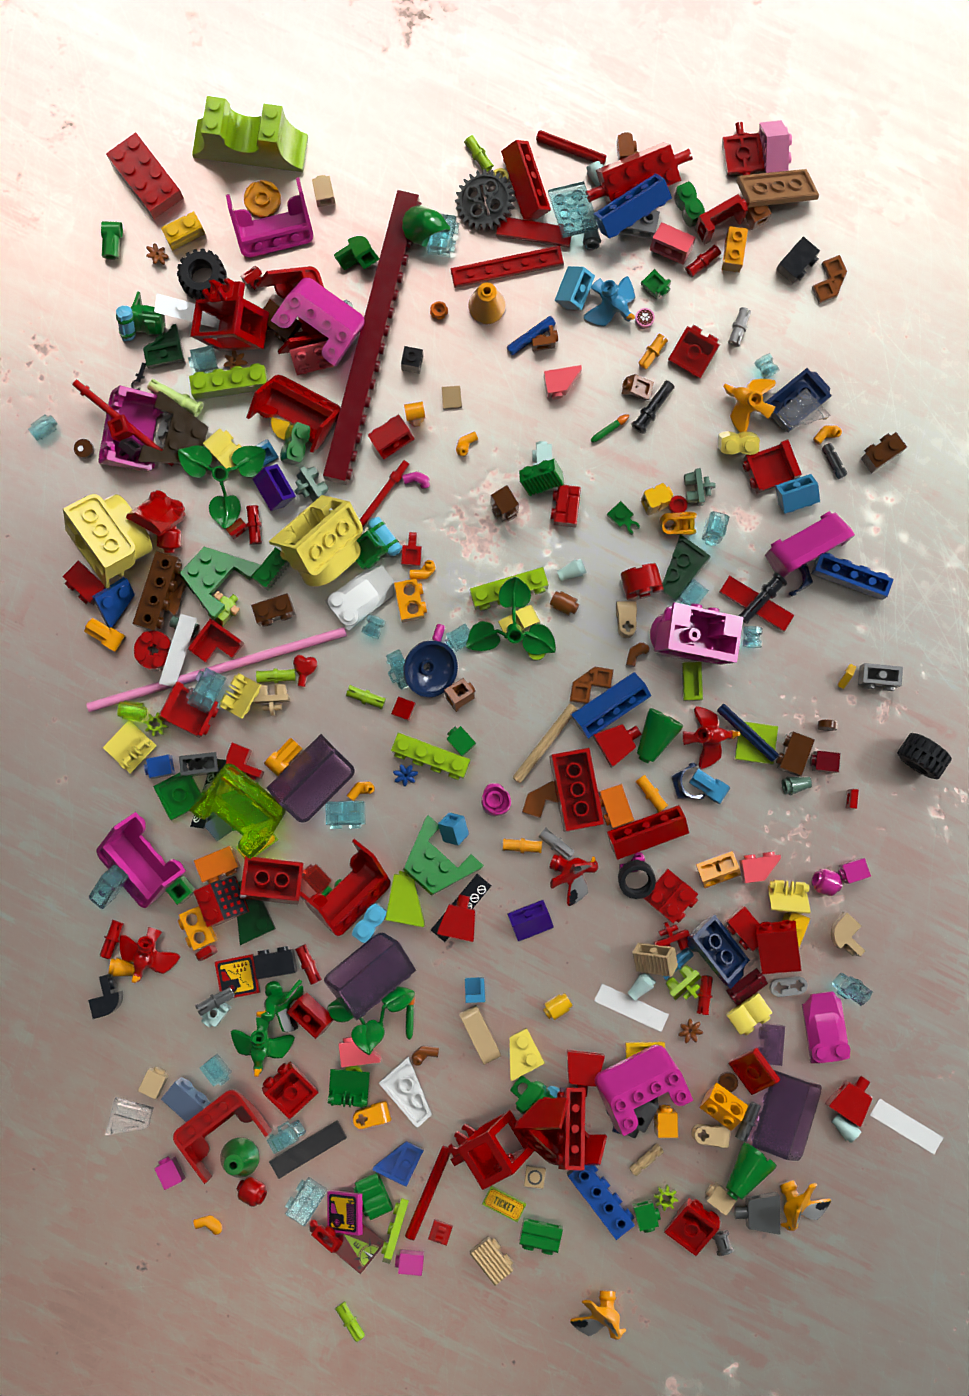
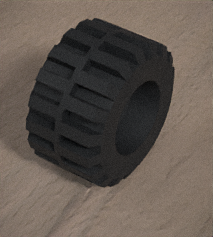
(192, 264)
(924, 756)

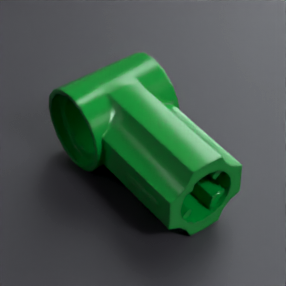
(111, 233)

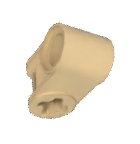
(626, 614)
(715, 1135)

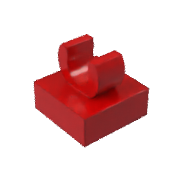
(251, 275)
(440, 1232)

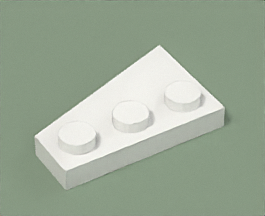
(407, 1093)

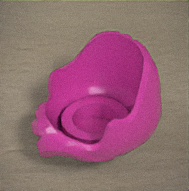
(495, 800)

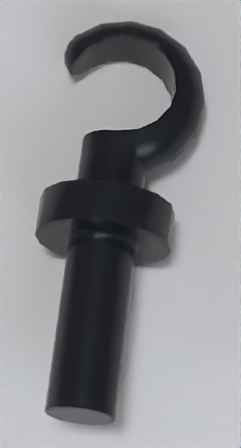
(139, 376)

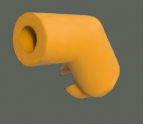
(464, 442)
(425, 572)
(210, 1222)

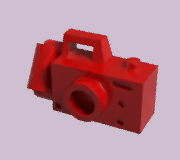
(325, 1236)

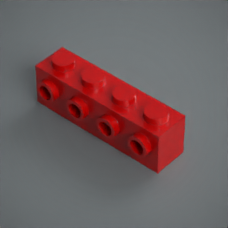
(525, 180)
(648, 832)
(572, 1134)

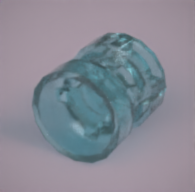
(766, 366)
(372, 628)
(752, 637)

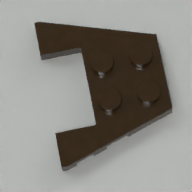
(182, 433)

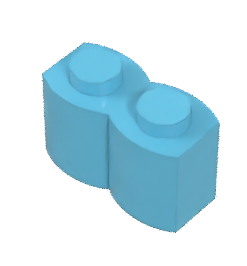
(366, 928)

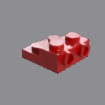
(694, 350)
(672, 897)
(289, 1089)
(693, 1226)

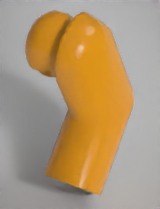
(827, 431)
(360, 788)

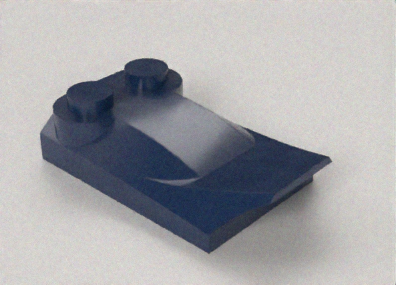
(804, 380)
(719, 950)

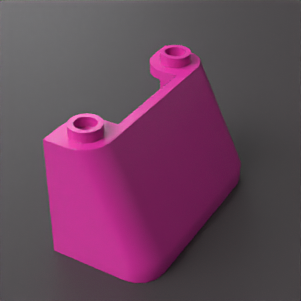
(139, 411)

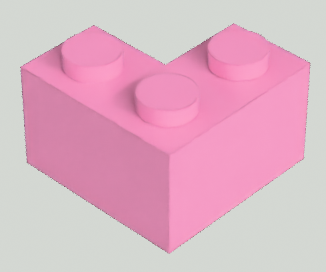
(775, 144)

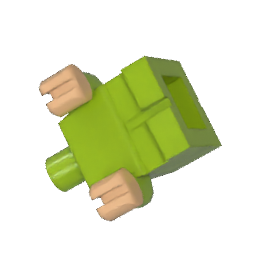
(230, 608)

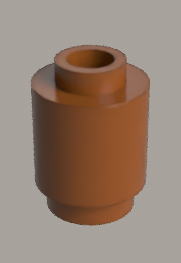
(564, 603)

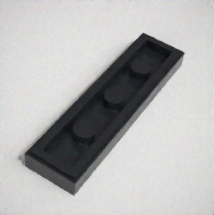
(308, 1149)

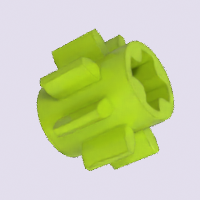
(158, 729)
(672, 1199)

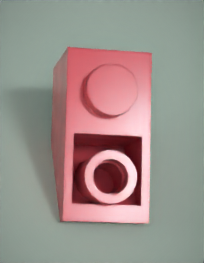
(759, 868)

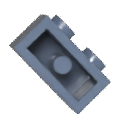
(185, 1099)

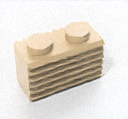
(655, 959)
(491, 1260)

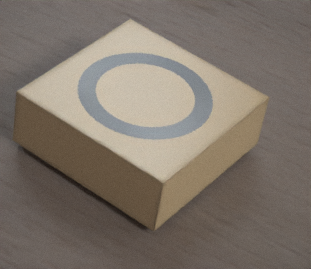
(534, 1176)

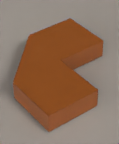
(836, 273)
(595, 677)
(536, 799)

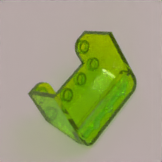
(242, 806)

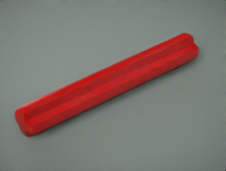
(570, 147)

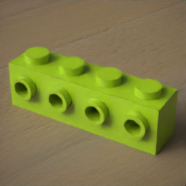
(228, 382)
(488, 594)
(427, 754)

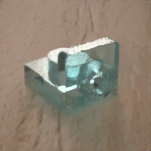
(458, 638)

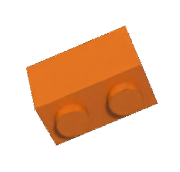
(615, 806)
(217, 864)

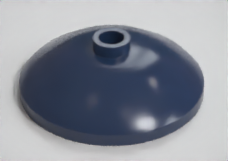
(439, 673)

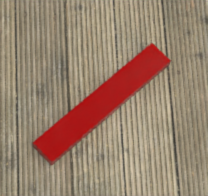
(507, 266)

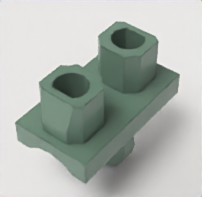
(695, 478)
(307, 485)

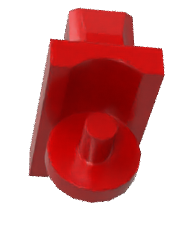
(680, 937)

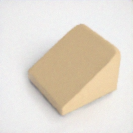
(451, 397)

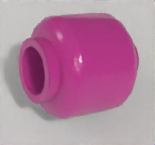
(826, 882)

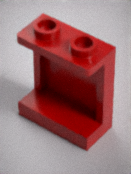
(730, 208)
(771, 467)
(185, 716)
(778, 947)

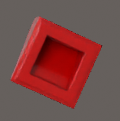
(120, 428)
(237, 528)
(403, 708)

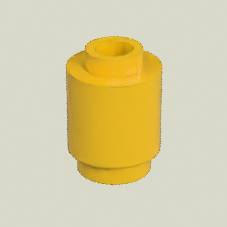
(557, 1006)

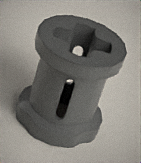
(722, 1243)

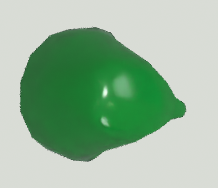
(423, 222)

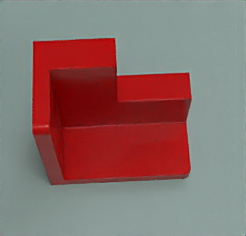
(214, 637)

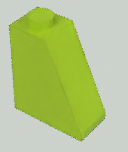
(404, 901)

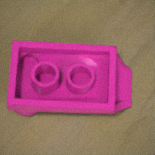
(825, 1028)

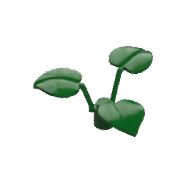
(247, 459)
(536, 641)
(370, 1034)

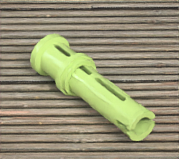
(183, 400)

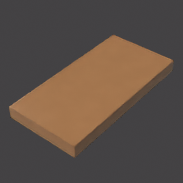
(777, 188)

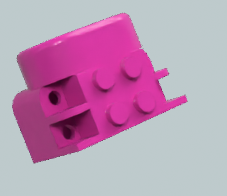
(697, 634)

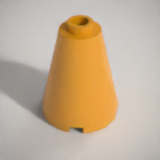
(486, 304)

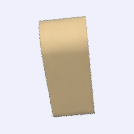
(480, 1034)

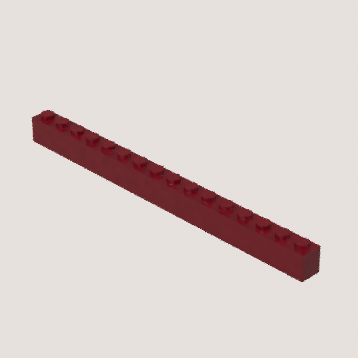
(370, 343)

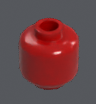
(170, 540)
(251, 1191)

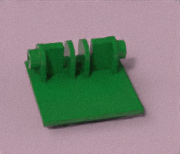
(348, 1088)

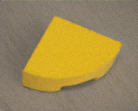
(279, 427)
(847, 676)

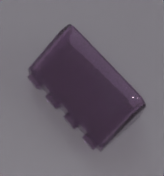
(311, 779)
(369, 974)
(787, 1117)

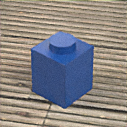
(159, 766)

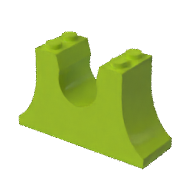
(249, 140)

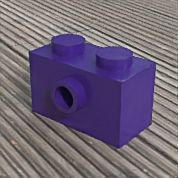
(274, 487)

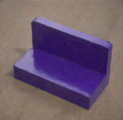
(530, 920)

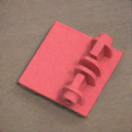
(309, 358)

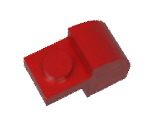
(239, 757)

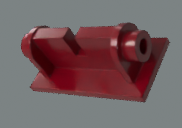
(747, 986)

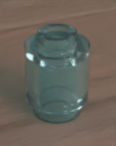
(43, 427)

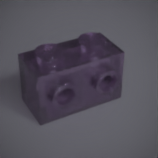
(772, 1042)

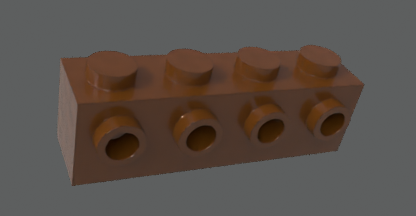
(157, 591)

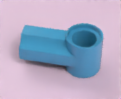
(714, 788)

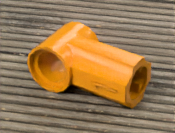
(415, 413)
(107, 636)
(280, 760)

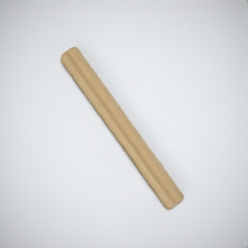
(544, 744)

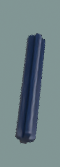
(747, 732)

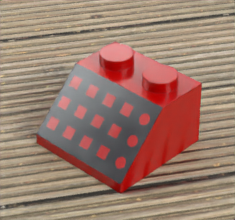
(220, 901)

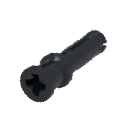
(648, 413)
(767, 590)

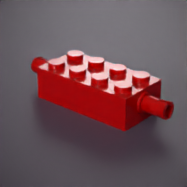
(632, 170)

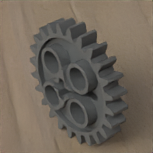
(501, 194)

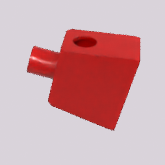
(617, 742)
(458, 920)
(583, 1068)
(851, 1100)

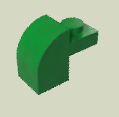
(357, 251)

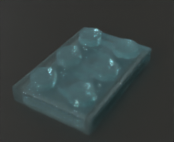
(572, 209)

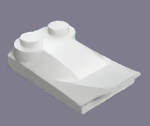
(361, 596)

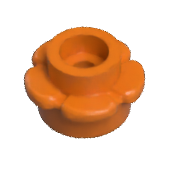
(438, 305)

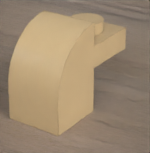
(842, 931)

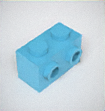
(574, 287)

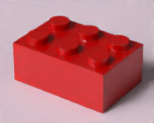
(271, 880)

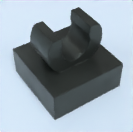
(130, 447)

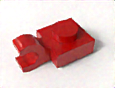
(411, 553)

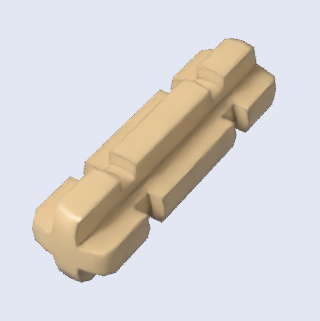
(644, 1161)

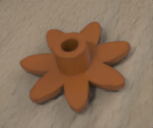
(157, 254)
(231, 359)
(690, 1031)

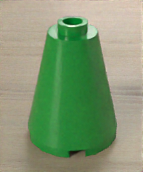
(657, 735)
(239, 1157)
(748, 1171)

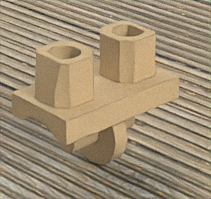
(280, 696)

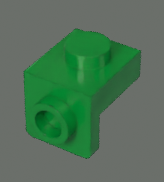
(656, 284)

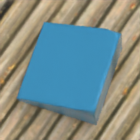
(270, 452)

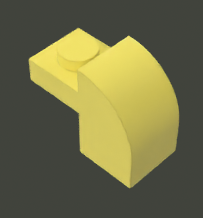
(524, 617)

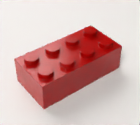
(144, 175)
(576, 789)

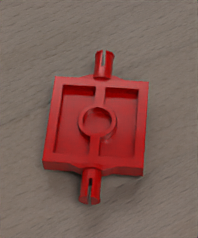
(743, 152)

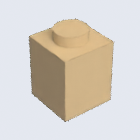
(323, 190)
(153, 1082)
(718, 1197)

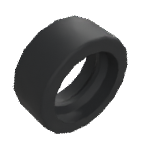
(640, 892)

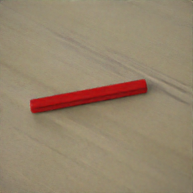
(428, 1193)

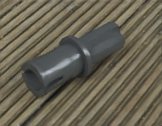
(215, 1001)
(748, 1122)

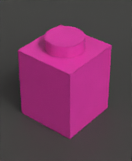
(854, 871)
(169, 1172)
(410, 1262)

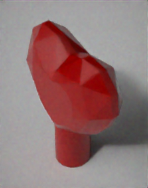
(304, 667)

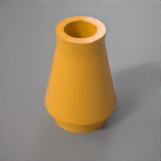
(120, 968)

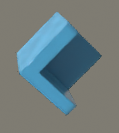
(453, 828)
(474, 990)

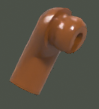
(635, 651)
(422, 1053)

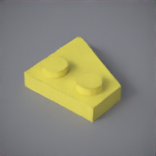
(523, 1054)

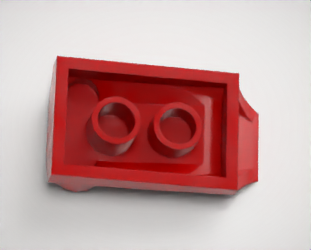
(158, 513)

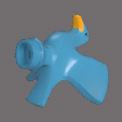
(613, 300)

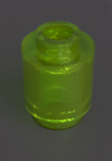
(132, 710)

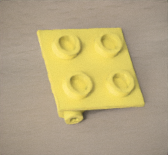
(242, 697)
(129, 746)
(789, 898)

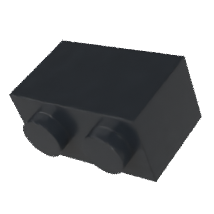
(798, 260)
(275, 963)

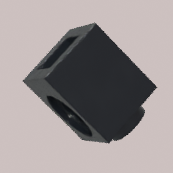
(412, 359)

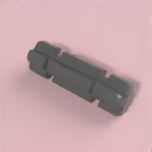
(834, 460)

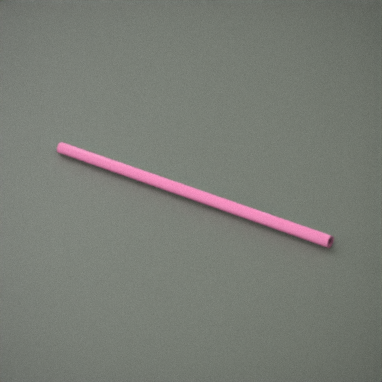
(220, 668)

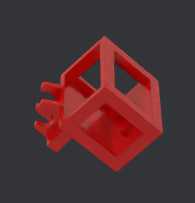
(240, 324)
(485, 1154)

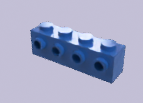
(632, 206)
(852, 576)
(611, 705)
(602, 1201)

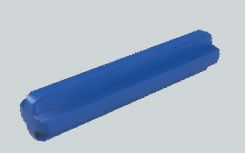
(527, 338)

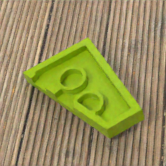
(394, 1230)

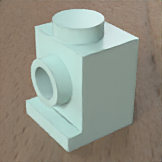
(542, 452)
(210, 1021)

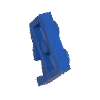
(114, 600)
(400, 1163)

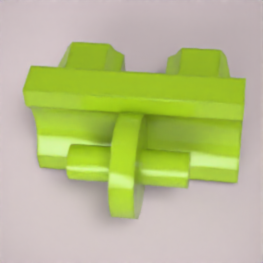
(691, 977)

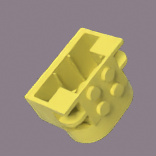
(106, 535)
(321, 540)

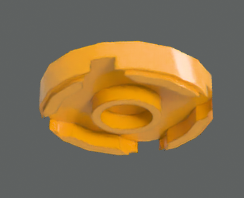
(262, 199)

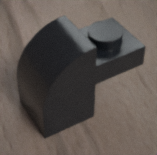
(109, 1001)

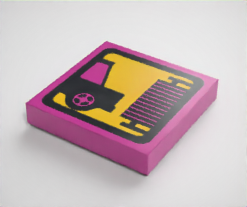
(344, 1212)

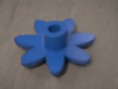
(405, 775)

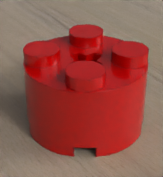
(641, 581)
(143, 650)

